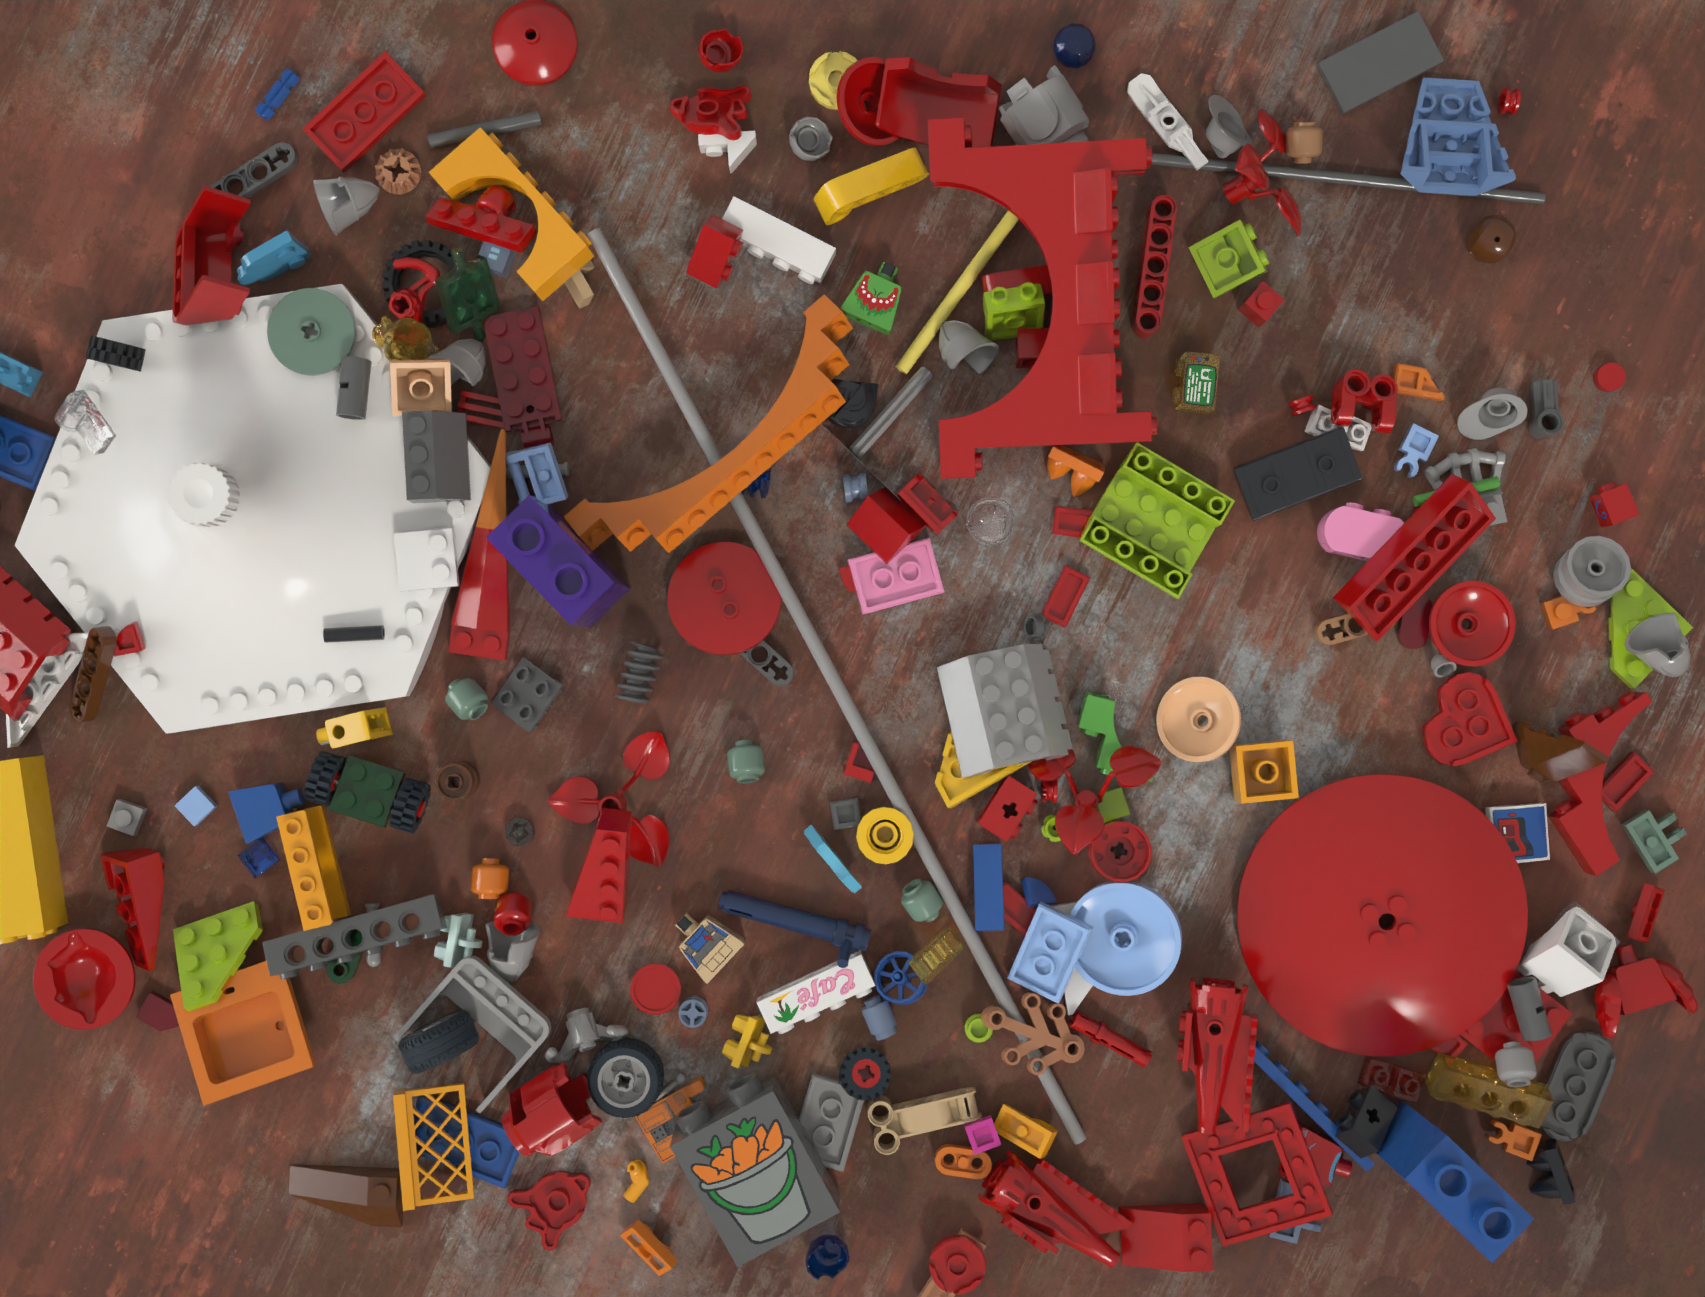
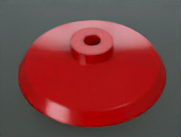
(655, 989)

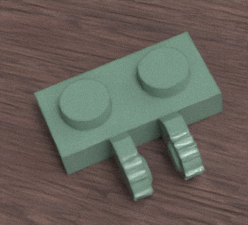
(1650, 840)

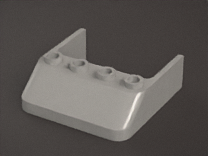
(493, 1006)

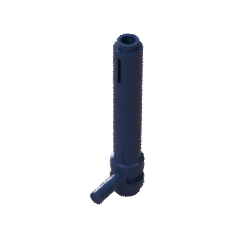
(838, 932)

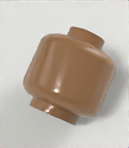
(1303, 142)

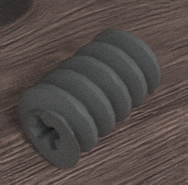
(639, 673)

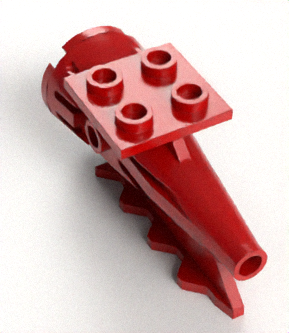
(1221, 1055)
(1051, 1208)

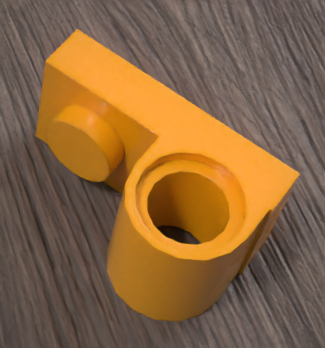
(1026, 1132)

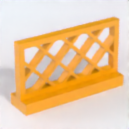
(408, 1152)

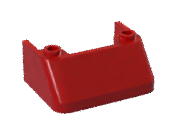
(205, 259)

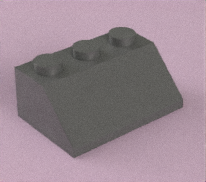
(436, 456)

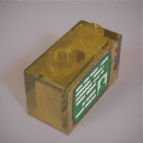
(1196, 383)

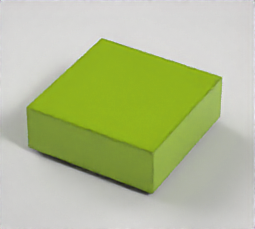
(1113, 805)

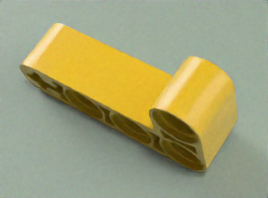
(869, 183)

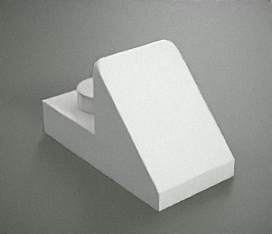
(737, 150)

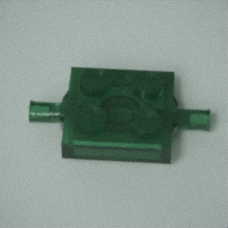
(467, 294)

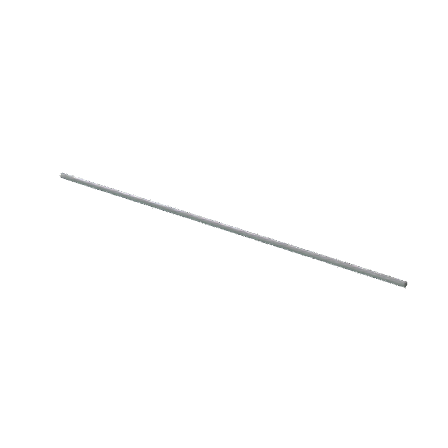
(830, 674)

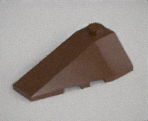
(1553, 756)
(357, 1192)

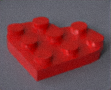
(1468, 721)

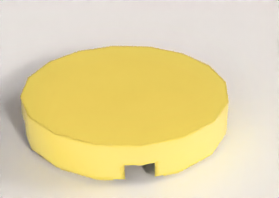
(826, 75)

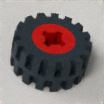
(855, 1074)

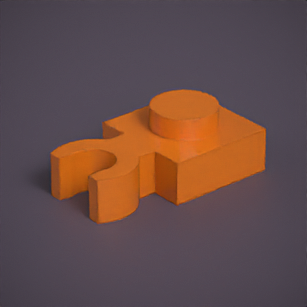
(1561, 612)
(1516, 1139)

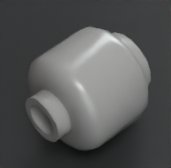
(1515, 1064)

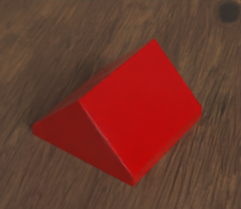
(885, 524)

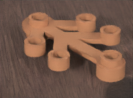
(1038, 1035)

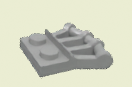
(1473, 457)

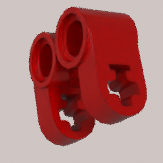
(1364, 393)

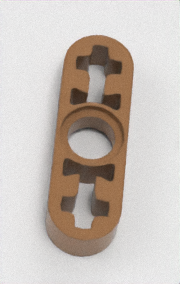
(1338, 636)

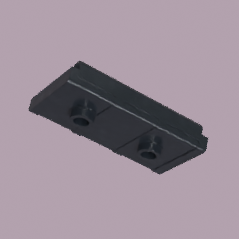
(1297, 473)

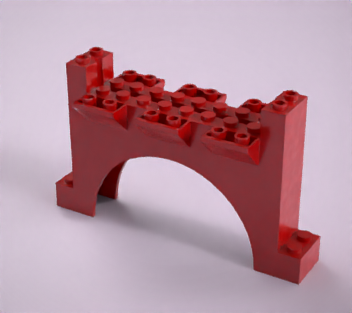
(1066, 205)

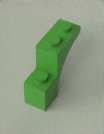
(1096, 717)

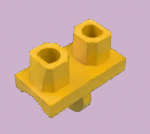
(752, 1041)

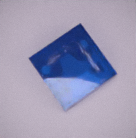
(258, 857)

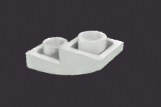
(1356, 432)

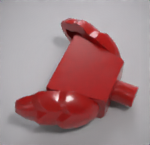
(1638, 986)

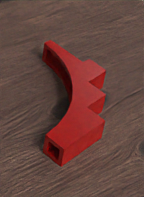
(1581, 819)

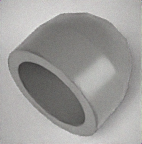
(1442, 666)

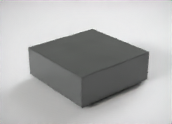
(845, 813)

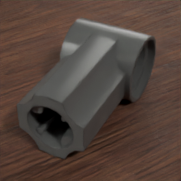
(1544, 405)

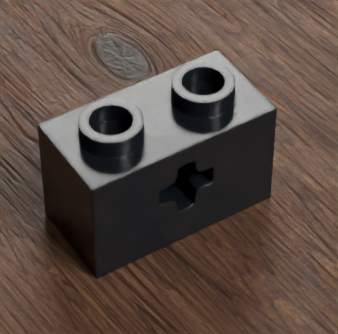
(1365, 1121)

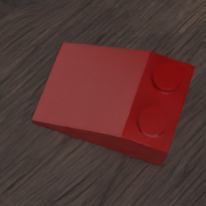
(1168, 1237)

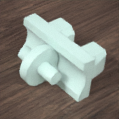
(460, 939)

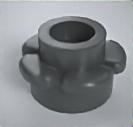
(1036, 626)

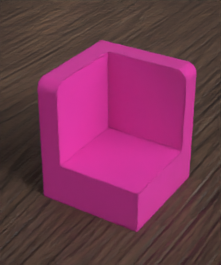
(982, 1134)

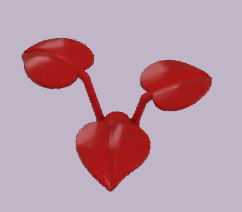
(1253, 174)
(579, 802)
(1083, 823)

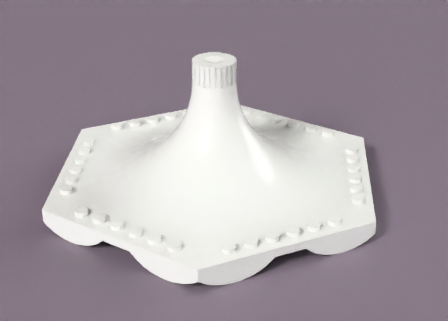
(241, 524)

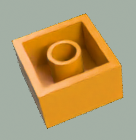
(1263, 771)

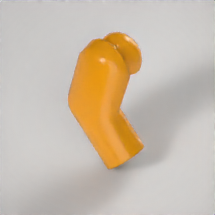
(639, 1178)

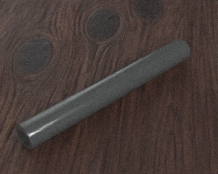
(494, 126)

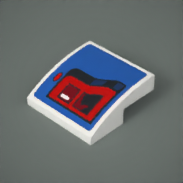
(1523, 829)

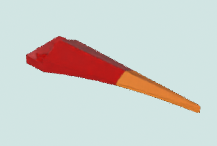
(482, 605)

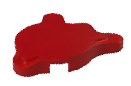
(713, 111)
(553, 1204)

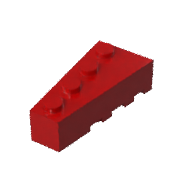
(604, 876)

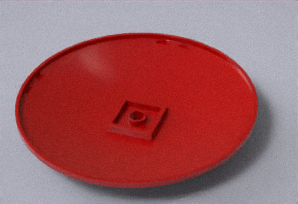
(1368, 851)

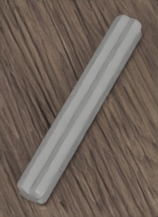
(891, 412)

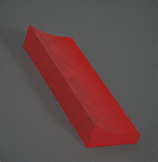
(1415, 556)

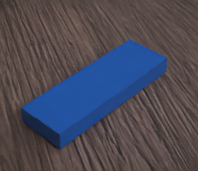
(988, 887)

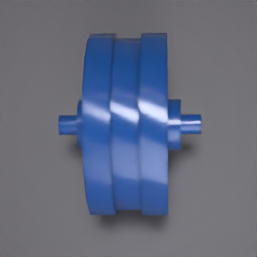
(899, 978)

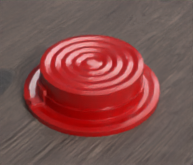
(84, 979)

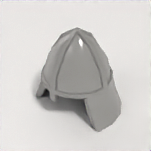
(345, 200)
(961, 342)
(466, 360)
(1660, 644)
(511, 954)

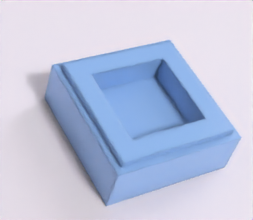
(196, 805)

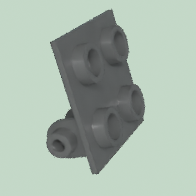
(527, 695)

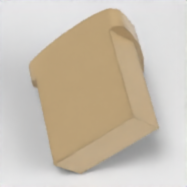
(579, 287)

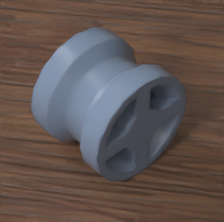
(855, 487)
(692, 1017)

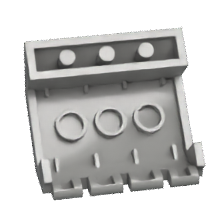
(1003, 708)

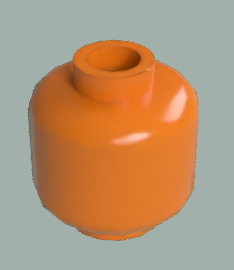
(489, 879)

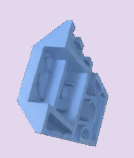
(1454, 141)

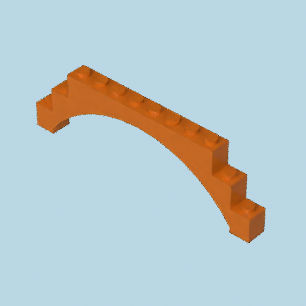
(685, 507)

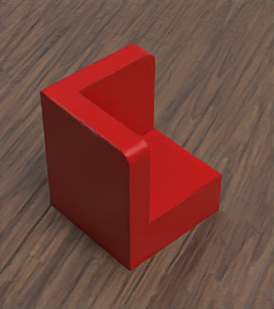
(858, 764)

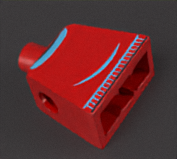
(1326, 1156)

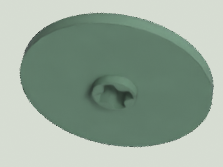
(302, 311)

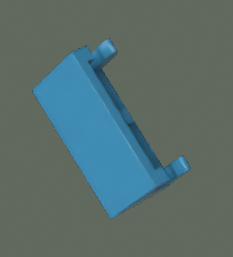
(18, 375)

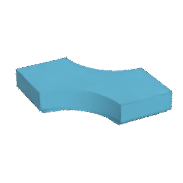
(832, 859)

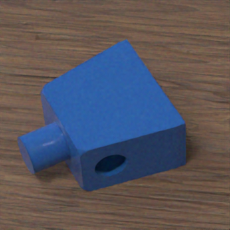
(259, 807)

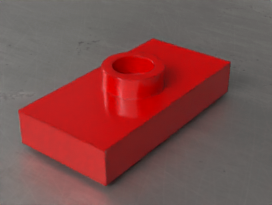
(1645, 913)

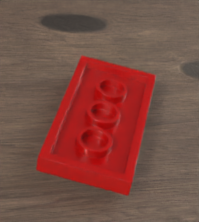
(364, 112)

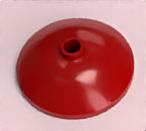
(544, 57)
(858, 85)
(1489, 618)

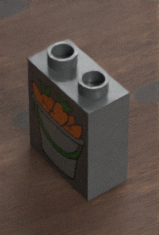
(754, 1167)

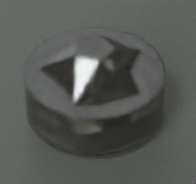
(519, 831)

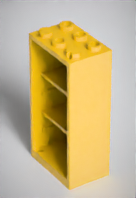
(29, 857)

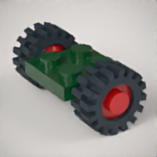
(367, 791)

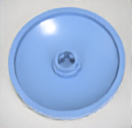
(1131, 940)

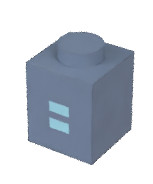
(498, 258)

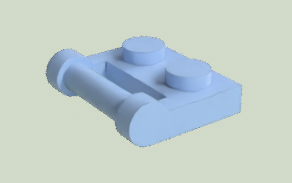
(542, 472)

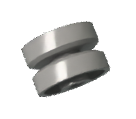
(1592, 571)

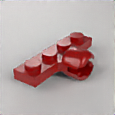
(485, 220)

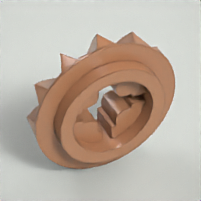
(404, 182)

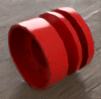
(1126, 865)

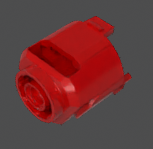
(549, 1112)

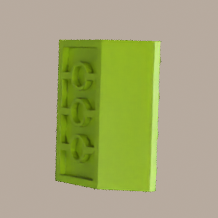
(1155, 519)

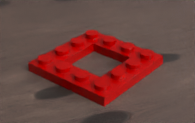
(1239, 1224)

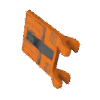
(660, 1121)

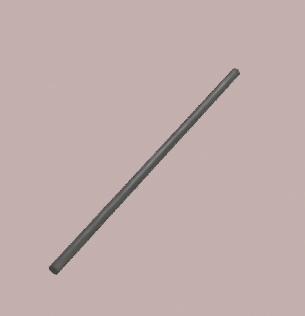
(1341, 178)

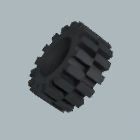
(115, 353)

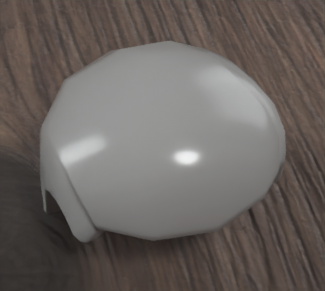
(810, 139)

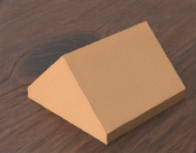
(420, 385)

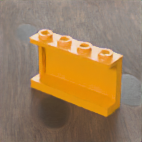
(313, 866)

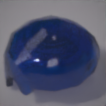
(1074, 45)
(826, 1256)

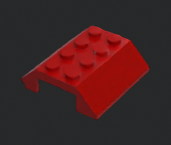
(24, 642)

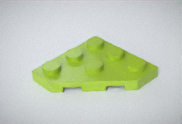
(1629, 608)
(213, 951)

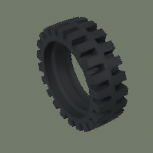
(417, 250)

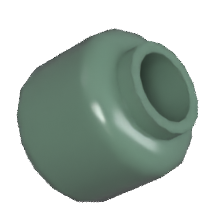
(466, 699)
(745, 762)
(921, 900)

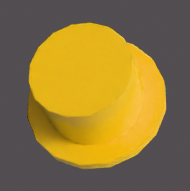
(885, 835)

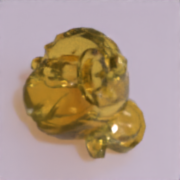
(404, 339)

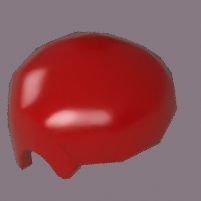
(720, 50)

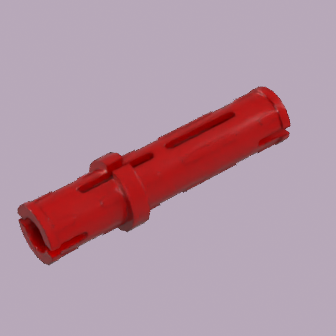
(1100, 1033)

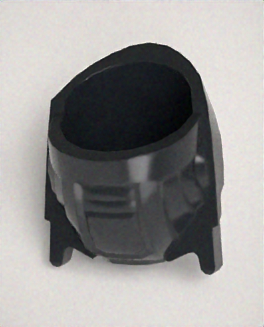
(859, 403)

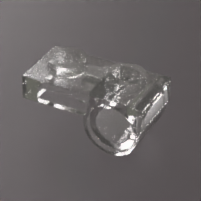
(82, 415)

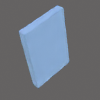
(1050, 952)

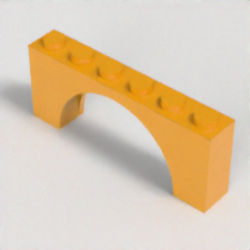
(557, 249)

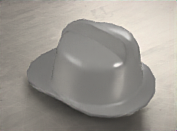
(1226, 128)
(1492, 414)

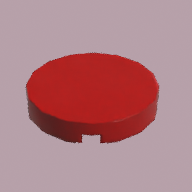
(957, 1264)

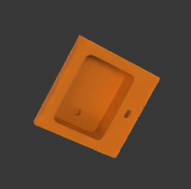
(245, 1035)

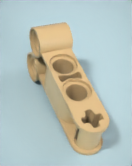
(921, 1115)

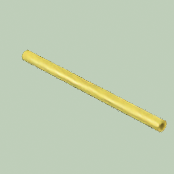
(957, 292)

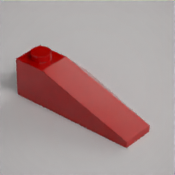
(139, 887)

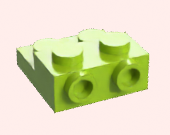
(1229, 258)
(1012, 309)

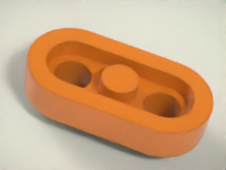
(962, 1163)

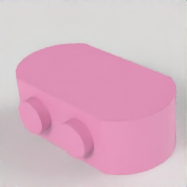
(1356, 532)

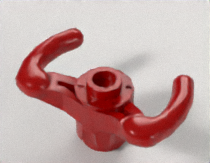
(409, 300)

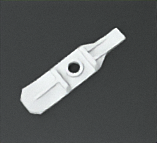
(1155, 108)

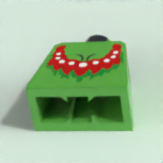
(874, 299)

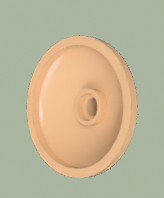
(1181, 715)

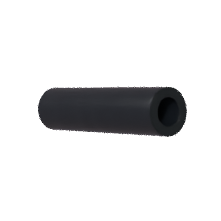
(348, 634)

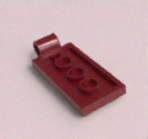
(523, 374)

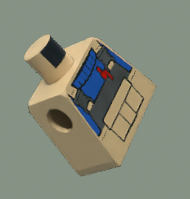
(708, 944)

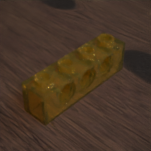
(1481, 1089)

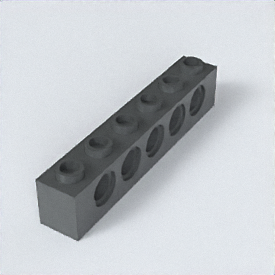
(280, 951)

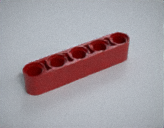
(1159, 254)

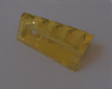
(937, 953)

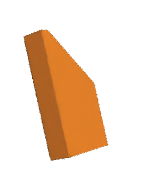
(1416, 382)

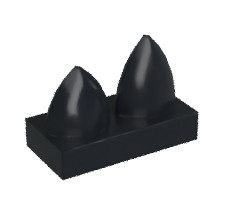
(1557, 1184)

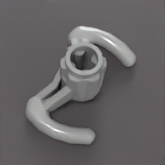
(584, 1035)

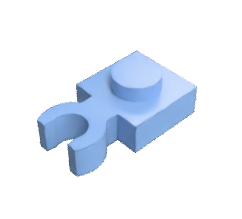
(1417, 446)

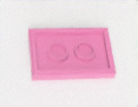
(904, 579)

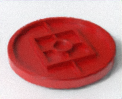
(723, 599)

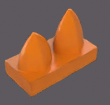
(1085, 473)

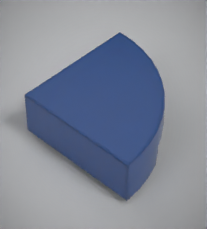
(1037, 892)

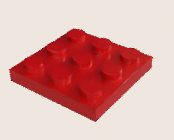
(1501, 1026)

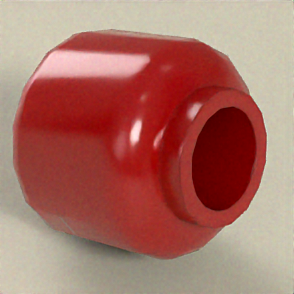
(512, 913)

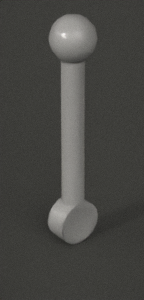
(679, 1079)

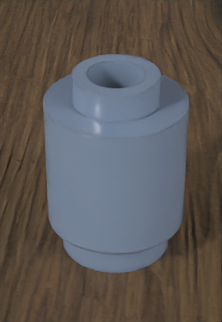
(879, 1017)

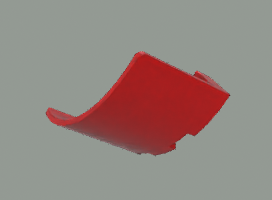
(916, 93)

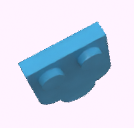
(272, 259)

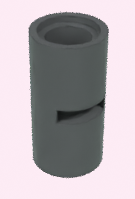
(353, 388)
(1529, 1009)

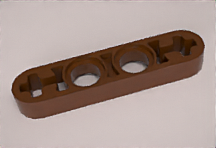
(93, 674)

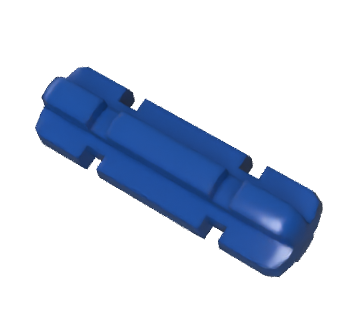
(277, 94)

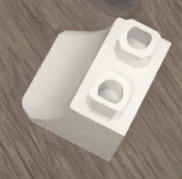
(1570, 954)

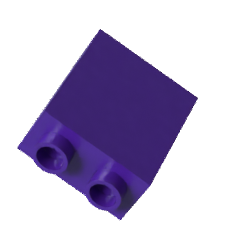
(558, 563)

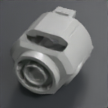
(1045, 112)

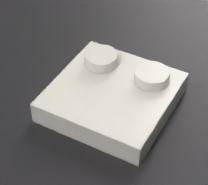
(426, 559)

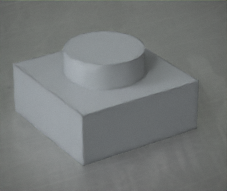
(126, 817)

